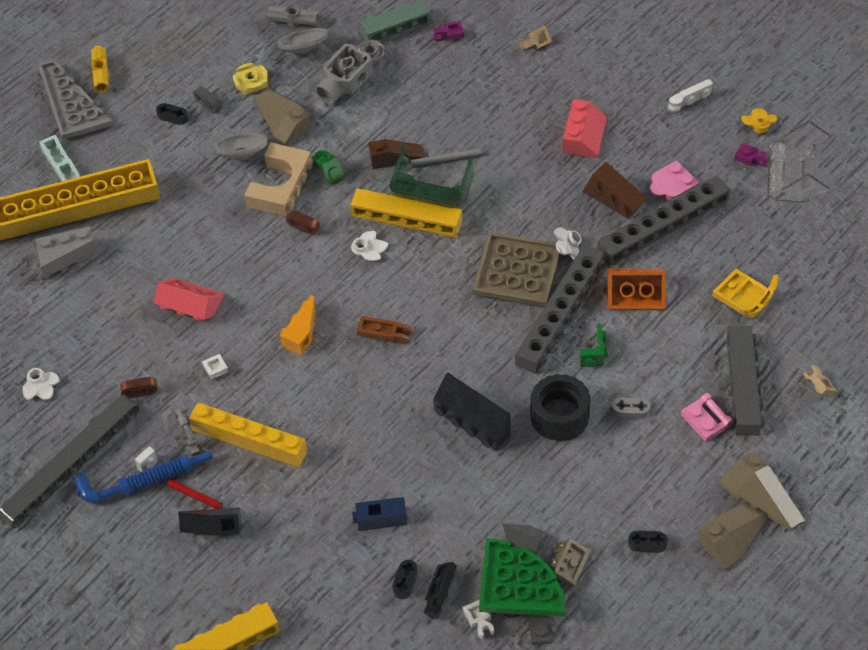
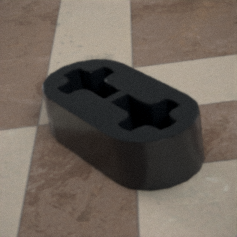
(172, 114)
(647, 541)
(408, 580)

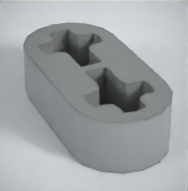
(631, 408)

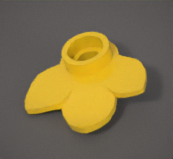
(759, 120)

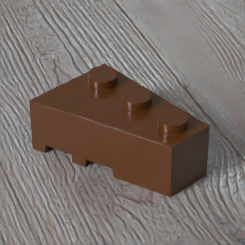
(614, 191)

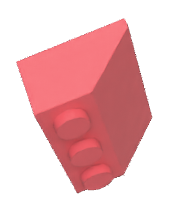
(584, 129)
(187, 298)

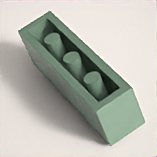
(395, 22)

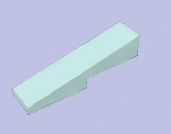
(58, 158)

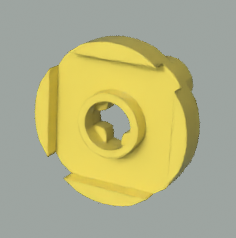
(253, 85)

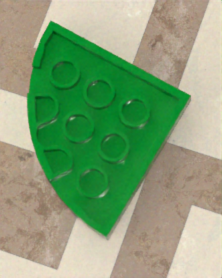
(518, 582)

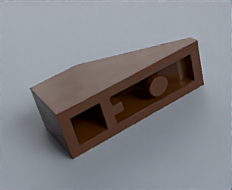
(386, 152)

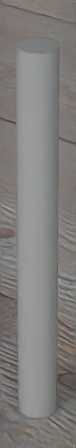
(446, 157)

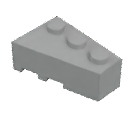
(64, 249)

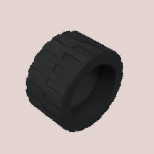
(565, 388)

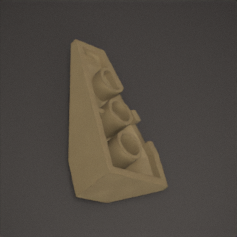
(284, 117)

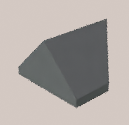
(525, 537)

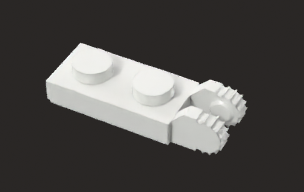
(690, 95)

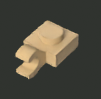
(537, 38)
(822, 383)

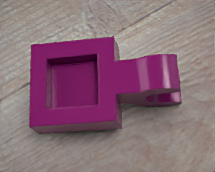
(450, 30)
(749, 154)

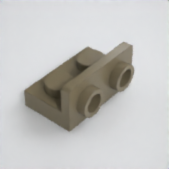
(569, 561)

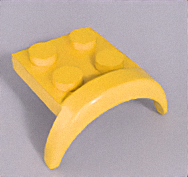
(745, 293)

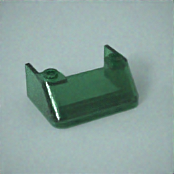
(407, 187)

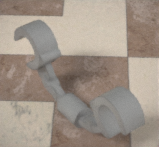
(184, 424)

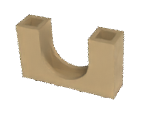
(280, 198)

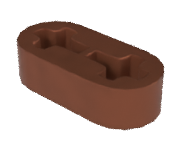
(303, 222)
(139, 387)

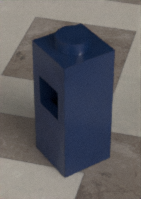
(380, 514)

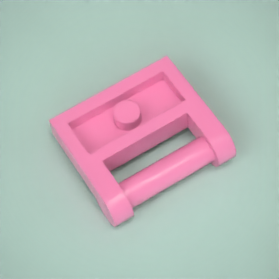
(702, 421)

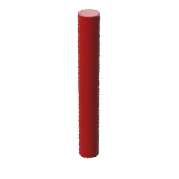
(194, 494)

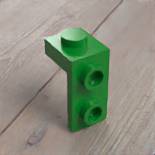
(329, 164)
(595, 357)

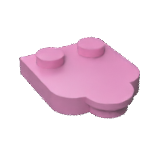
(672, 181)

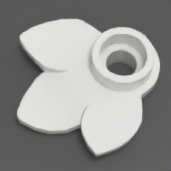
(567, 242)
(370, 246)
(42, 386)

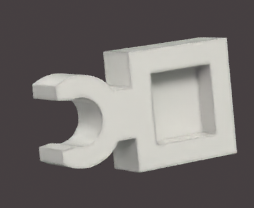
(478, 618)

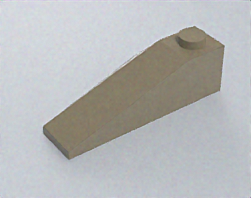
(757, 484)
(732, 533)

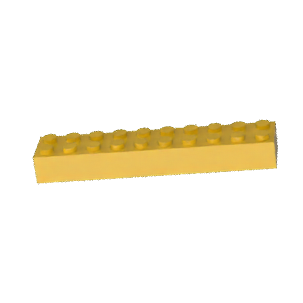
(77, 199)

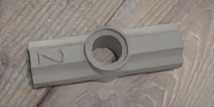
(293, 15)

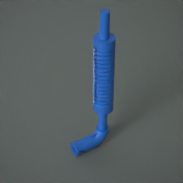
(140, 480)

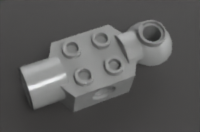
(348, 70)

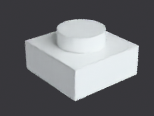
(215, 366)
(146, 459)

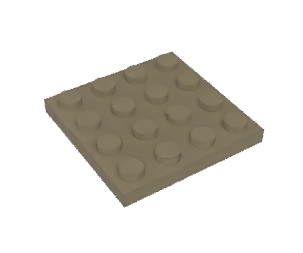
(516, 269)

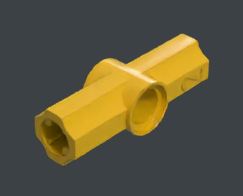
(100, 69)

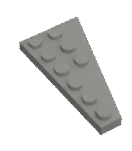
(71, 104)

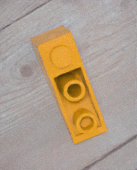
(299, 331)

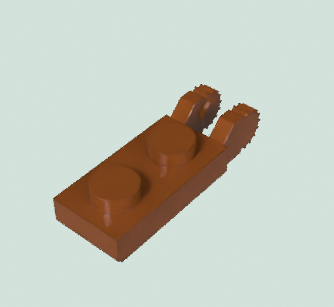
(384, 330)

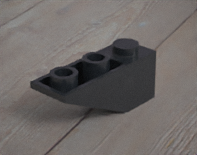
(211, 521)

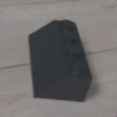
(472, 412)

